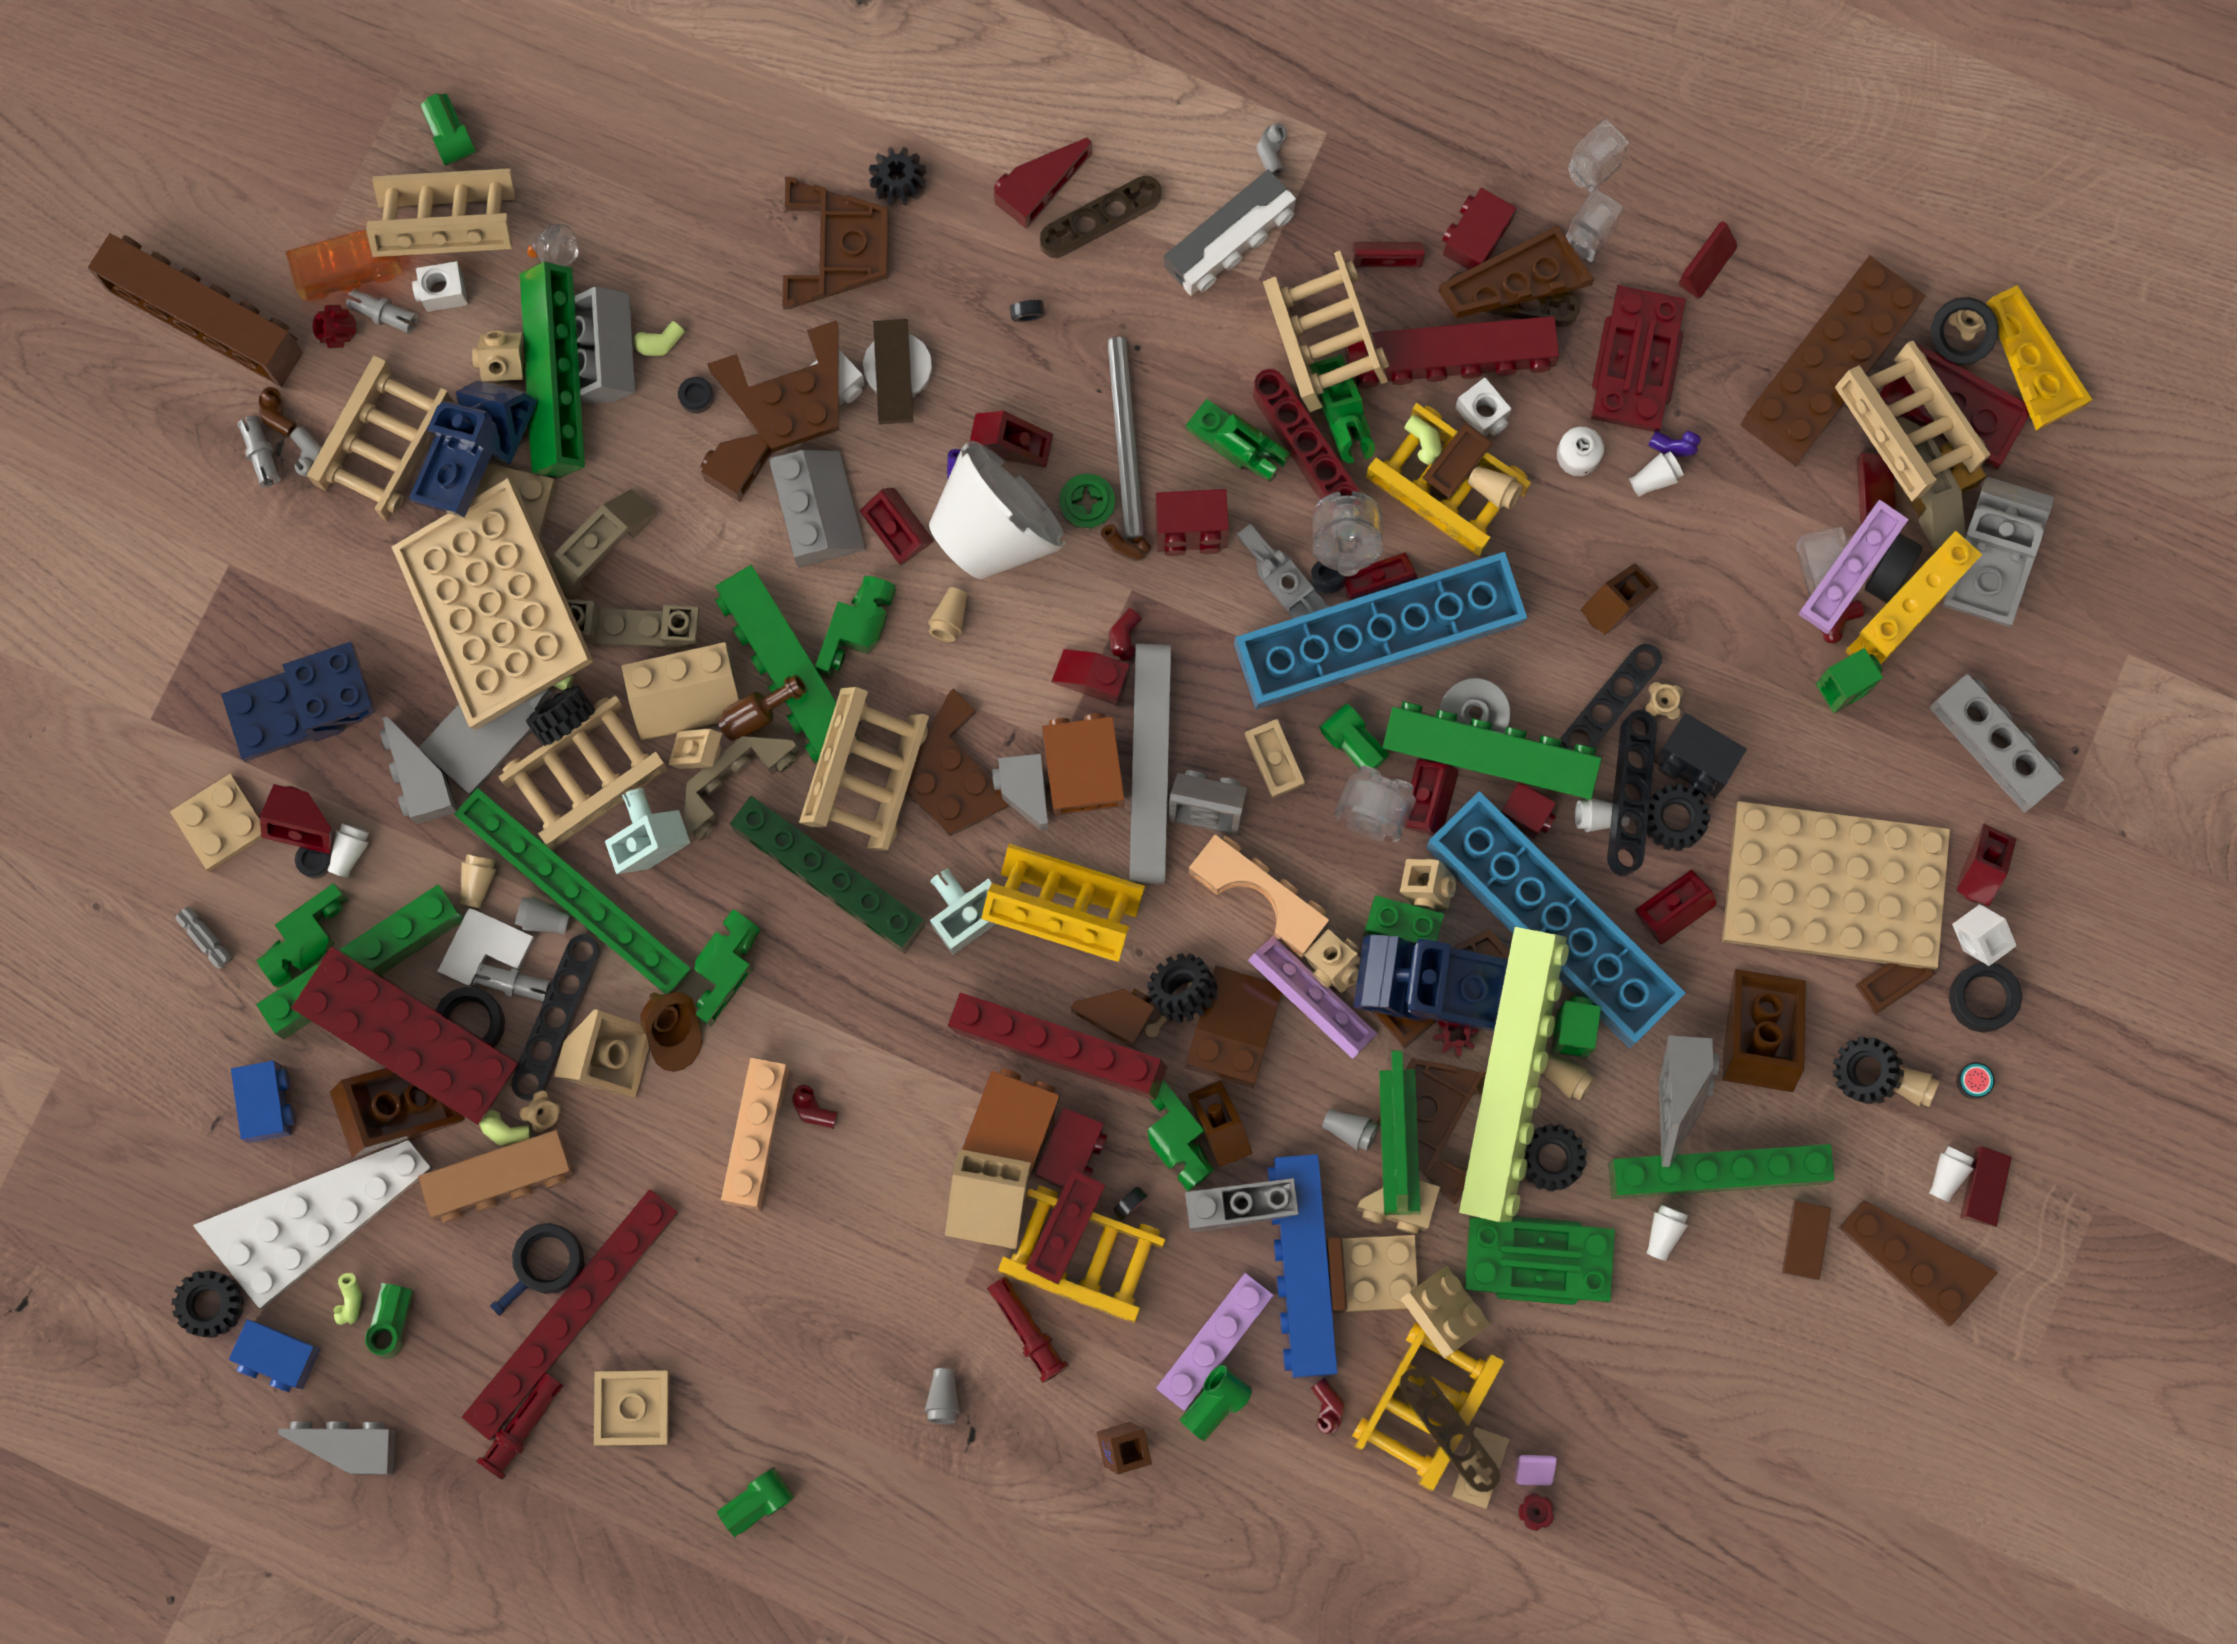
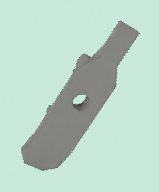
(1275, 565)

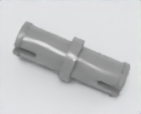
(382, 311)
(259, 451)
(511, 982)

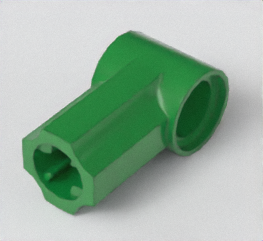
(449, 135)
(1348, 732)
(390, 1316)
(1221, 1395)
(762, 1498)

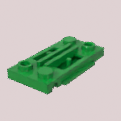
(1539, 1260)

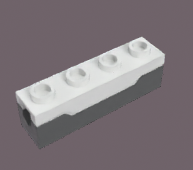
(1230, 232)

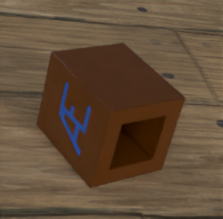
(1124, 1448)

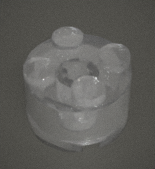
(1347, 532)
(1375, 805)

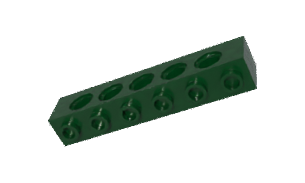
(827, 874)

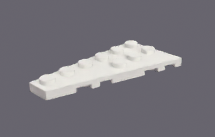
(294, 1229)

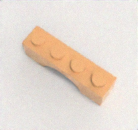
(1223, 868)
(753, 1134)

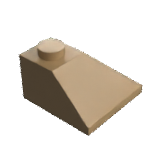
(604, 1054)

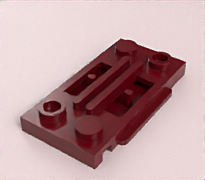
(1638, 358)

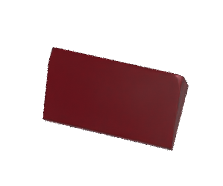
(1388, 254)
(1709, 261)
(1874, 483)
(896, 525)
(1380, 576)
(1433, 793)
(1676, 907)
(1986, 1186)

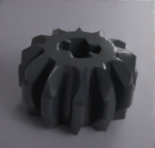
(896, 188)

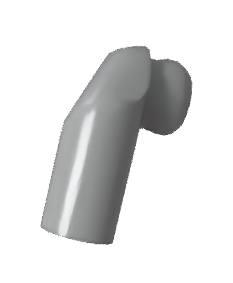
(1270, 145)
(309, 447)

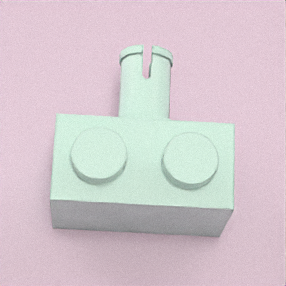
(648, 838)
(962, 919)

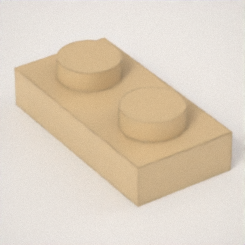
(695, 749)
(1274, 758)
(1495, 1447)

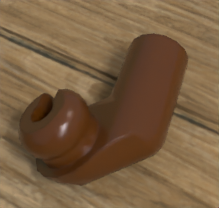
(271, 412)
(1120, 545)

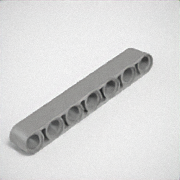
(1150, 764)

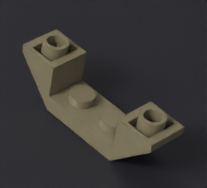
(1942, 500)
(597, 538)
(636, 628)
(774, 755)

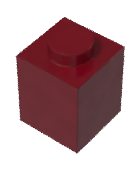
(1529, 810)

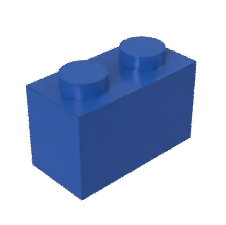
(262, 1101)
(273, 1355)

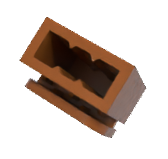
(1083, 764)
(1012, 1118)

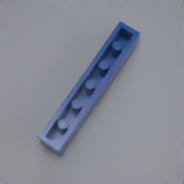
(1305, 1272)

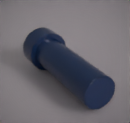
(508, 1298)

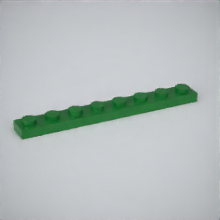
(573, 892)

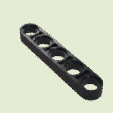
(1609, 698)
(1622, 805)
(556, 999)

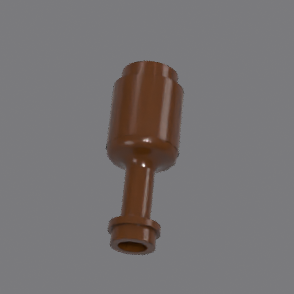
(756, 710)

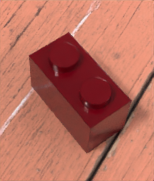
(1479, 230)
(1071, 1148)

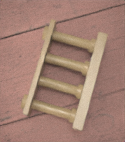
(441, 234)
(1301, 355)
(1888, 436)
(345, 438)
(831, 773)
(585, 807)

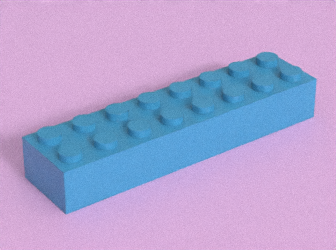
(1380, 630)
(1535, 895)

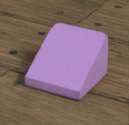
(1535, 1470)

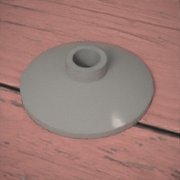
(1482, 694)

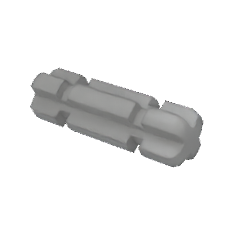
(203, 937)

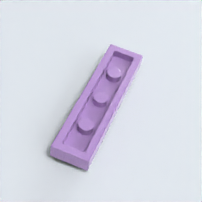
(1853, 566)
(1312, 998)
(1214, 1341)

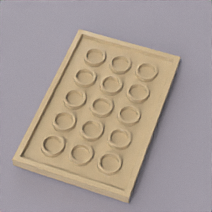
(492, 605)
(1836, 885)

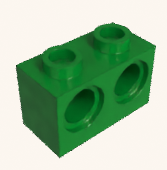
(1850, 680)
(1402, 920)
(1576, 1027)

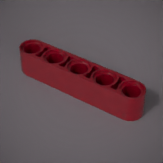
(1301, 429)

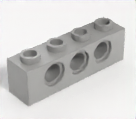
(1998, 762)

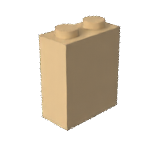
(987, 1199)

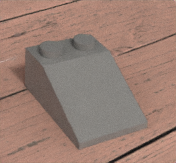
(1207, 802)
(1683, 1088)

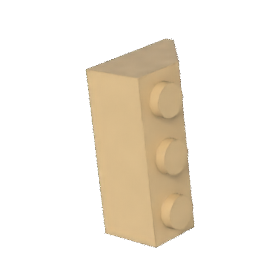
(680, 690)

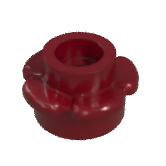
(1545, 1507)

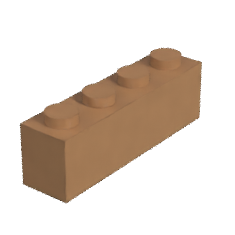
(496, 1176)

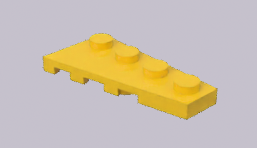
(2039, 367)

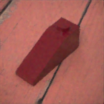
(1036, 183)

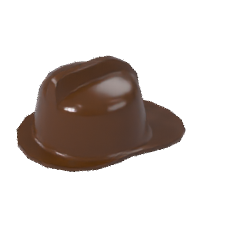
(671, 1030)

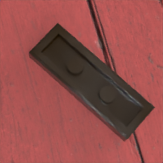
(893, 371)

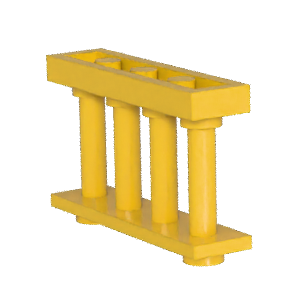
(1416, 493)
(1916, 598)
(1055, 921)
(1088, 1290)
(1464, 1403)

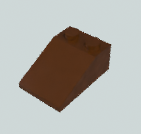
(1235, 1029)
(1765, 1031)
(386, 1110)

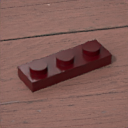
(1065, 1227)

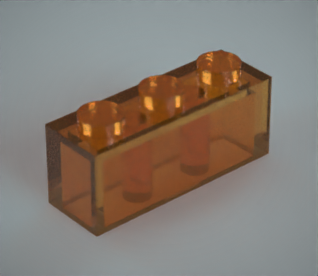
(338, 265)

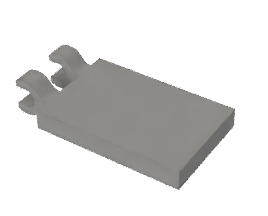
(473, 754)

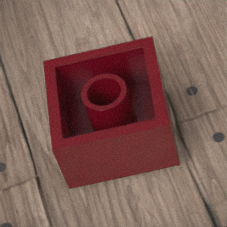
(1191, 521)

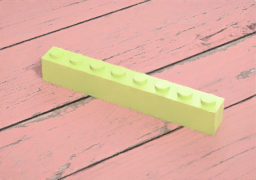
(1514, 1075)

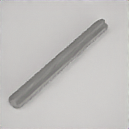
(1125, 437)

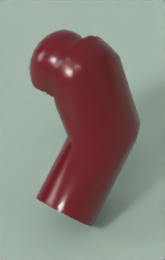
(1853, 611)
(1120, 635)
(809, 1109)
(1331, 1407)

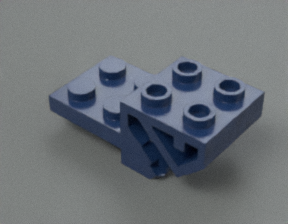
(469, 434)
(302, 704)
(1429, 981)

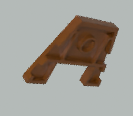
(850, 243)
(792, 405)
(947, 779)
(1440, 1101)

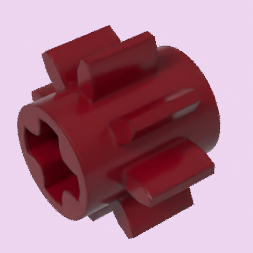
(334, 326)
(1458, 1044)

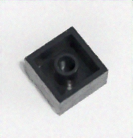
(1699, 756)

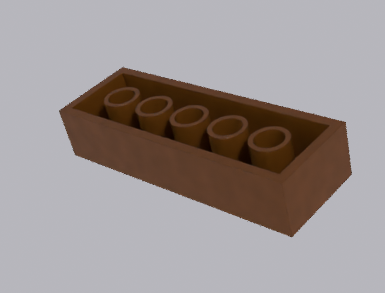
(196, 309)
(1849, 334)

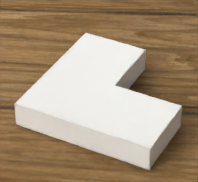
(479, 938)

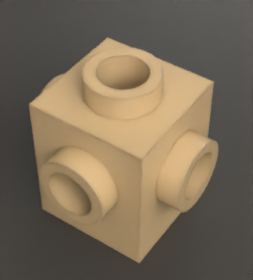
(500, 356)
(1427, 884)
(1334, 961)

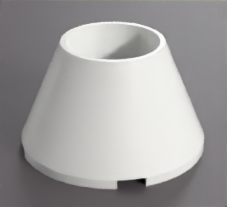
(990, 517)

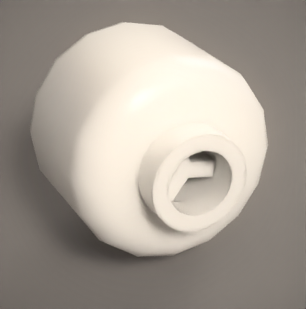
(1576, 461)

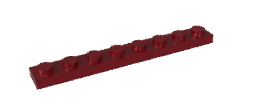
(569, 1315)

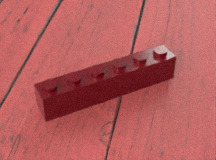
(1461, 350)
(1057, 1046)

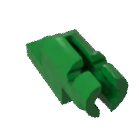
(1344, 410)
(1237, 440)
(857, 625)
(303, 935)
(722, 965)
(1174, 1139)

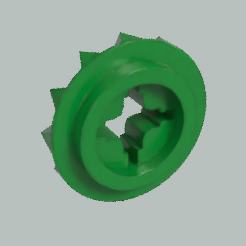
(1097, 489)

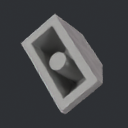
(1023, 787)

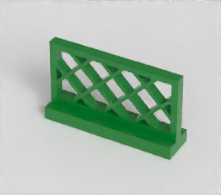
(1399, 1139)

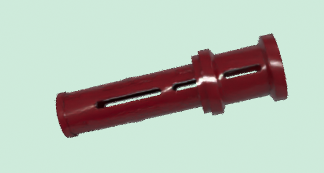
(1035, 1343)
(510, 1441)

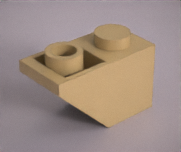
(1373, 1209)

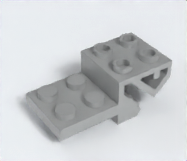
(2008, 535)

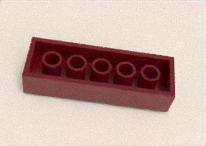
(405, 1035)

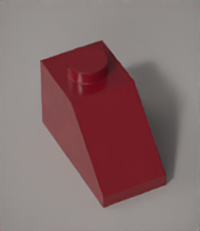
(1012, 438)
(1092, 675)
(295, 819)
(1986, 865)

